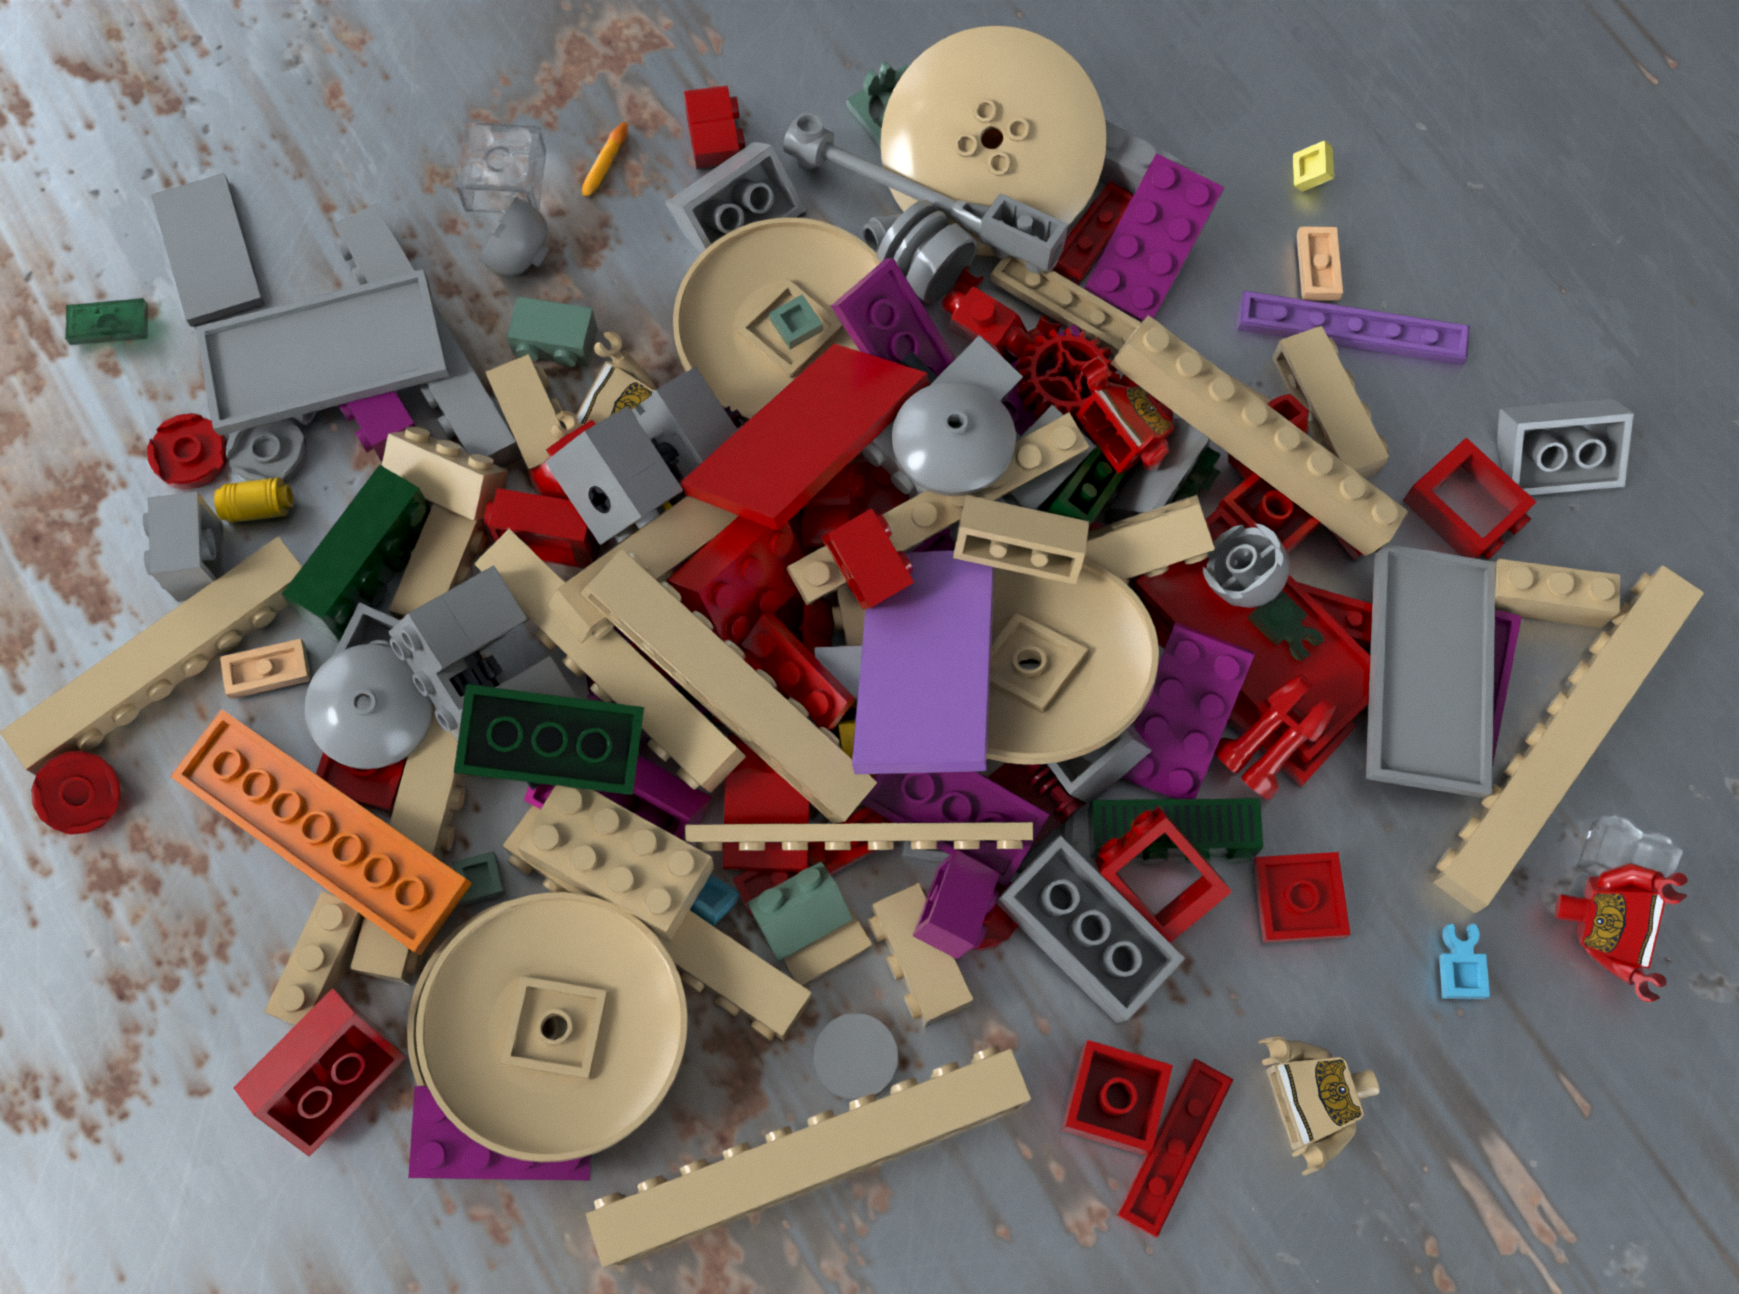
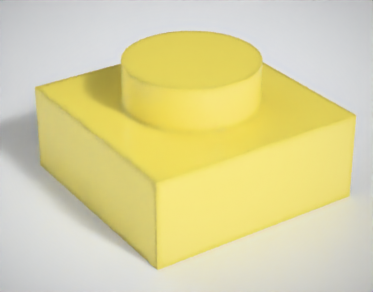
(1313, 166)

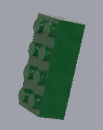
(359, 553)
(548, 739)

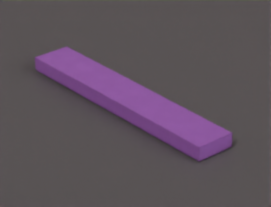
(1355, 327)

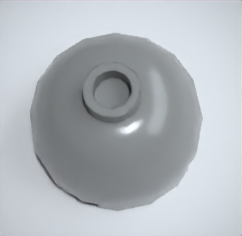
(517, 240)
(1247, 566)

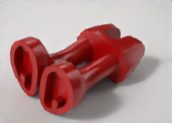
(1262, 774)

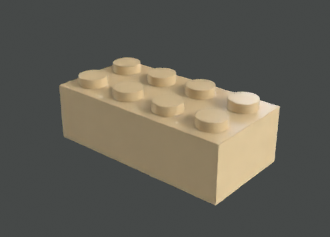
(617, 857)

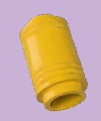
(253, 500)

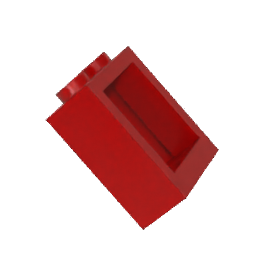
(545, 525)
(1451, 526)
(1187, 906)

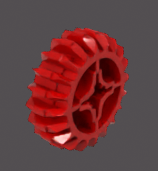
(1068, 356)

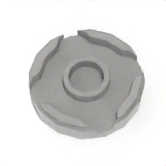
(267, 451)
(855, 1056)

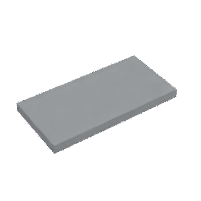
(321, 352)
(1431, 671)

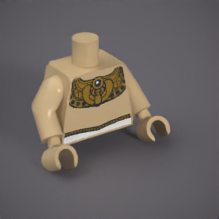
(616, 387)
(1316, 1098)

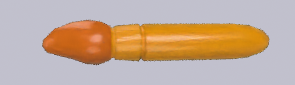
(616, 139)

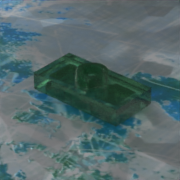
(106, 321)

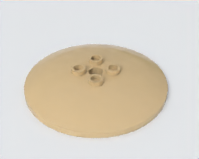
(1003, 83)
(742, 277)
(1093, 672)
(487, 1013)

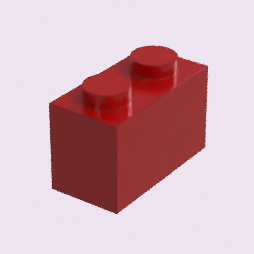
(869, 558)

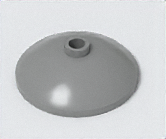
(950, 458)
(383, 731)

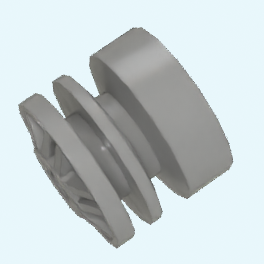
(928, 250)

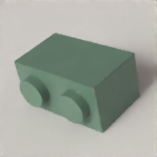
(552, 331)
(800, 910)

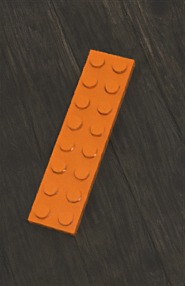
(322, 832)

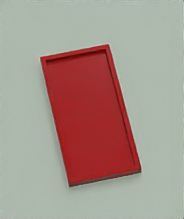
(804, 436)
(1335, 667)

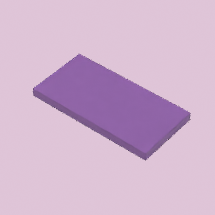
(927, 671)

